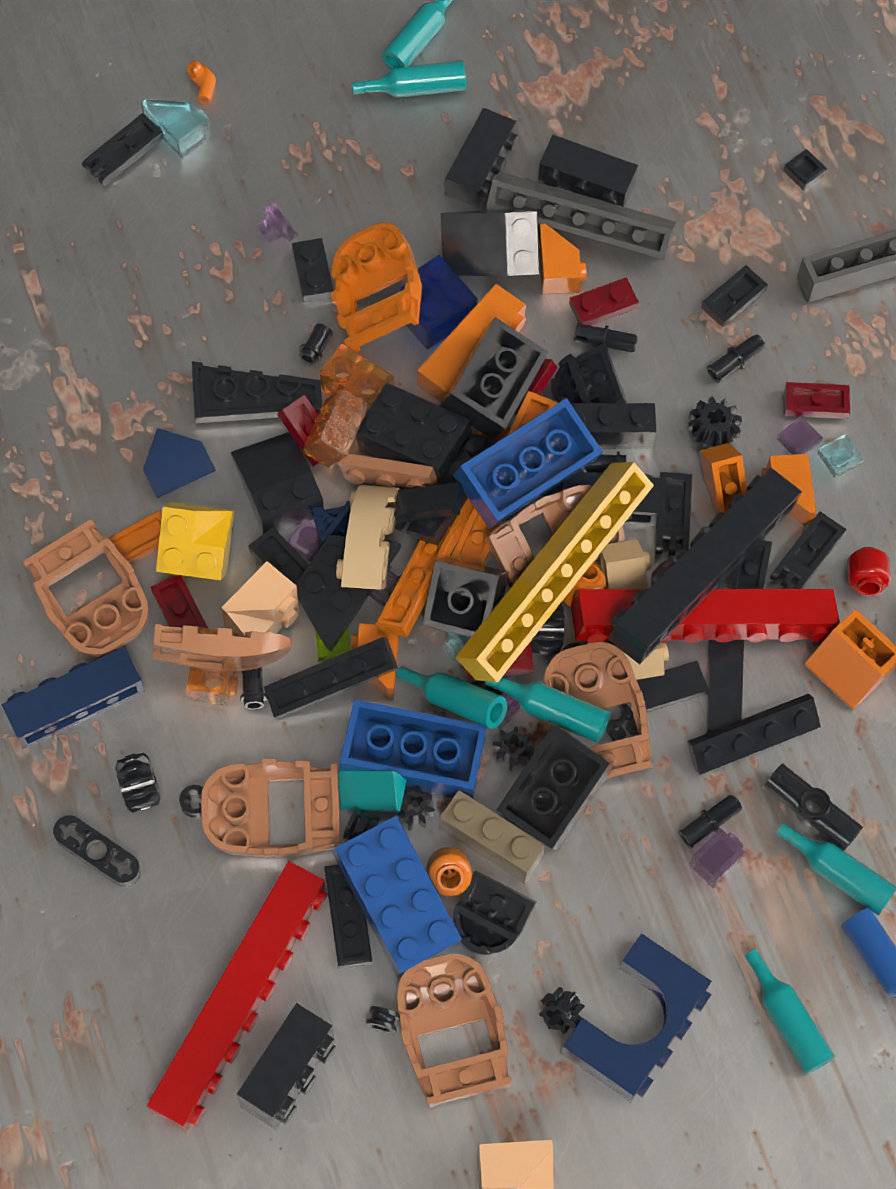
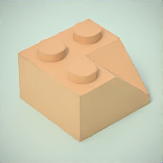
(262, 603)
(516, 1165)

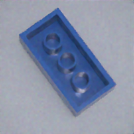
(527, 463)
(421, 747)
(396, 895)

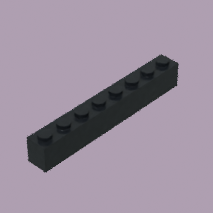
(703, 566)

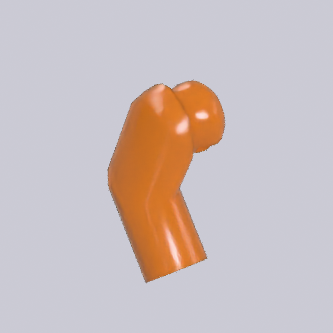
(204, 80)

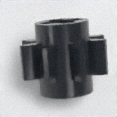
(503, 747)
(416, 799)
(561, 1010)

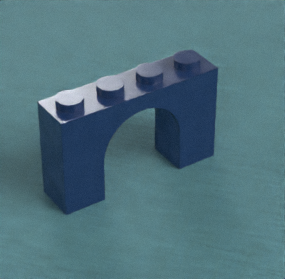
(627, 1066)

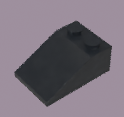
(491, 242)
(278, 482)

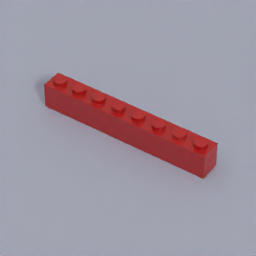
(721, 616)
(236, 998)

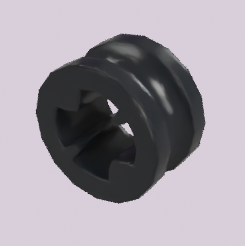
(186, 807)
(383, 1019)

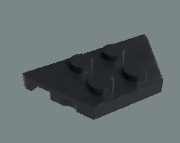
(323, 598)

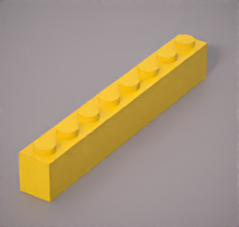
(554, 572)

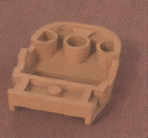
(510, 544)
(109, 619)
(219, 650)
(605, 678)
(238, 808)
(443, 996)

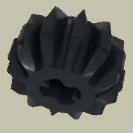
(706, 414)
(551, 635)
(138, 782)

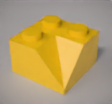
(194, 540)

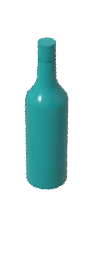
(415, 34)
(417, 80)
(458, 696)
(557, 707)
(842, 870)
(791, 1018)

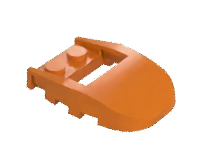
(365, 266)

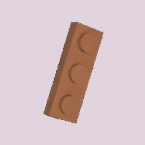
(386, 472)

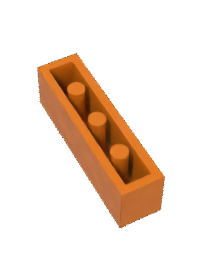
(444, 364)

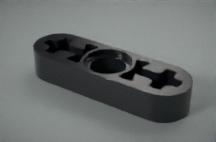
(82, 829)

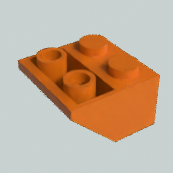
(853, 659)

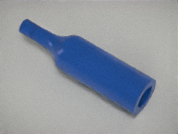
(874, 948)

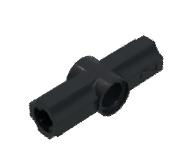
(831, 820)

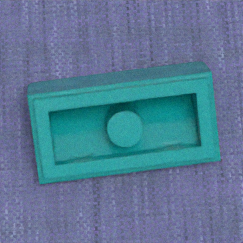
(371, 790)

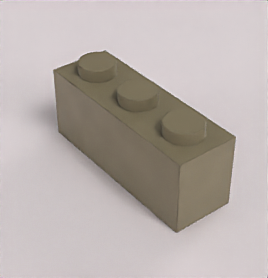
(491, 836)

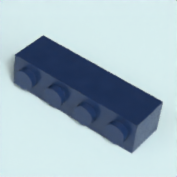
(72, 697)

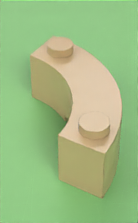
(365, 547)
(626, 568)

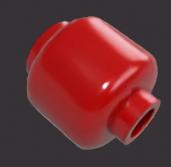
(869, 571)

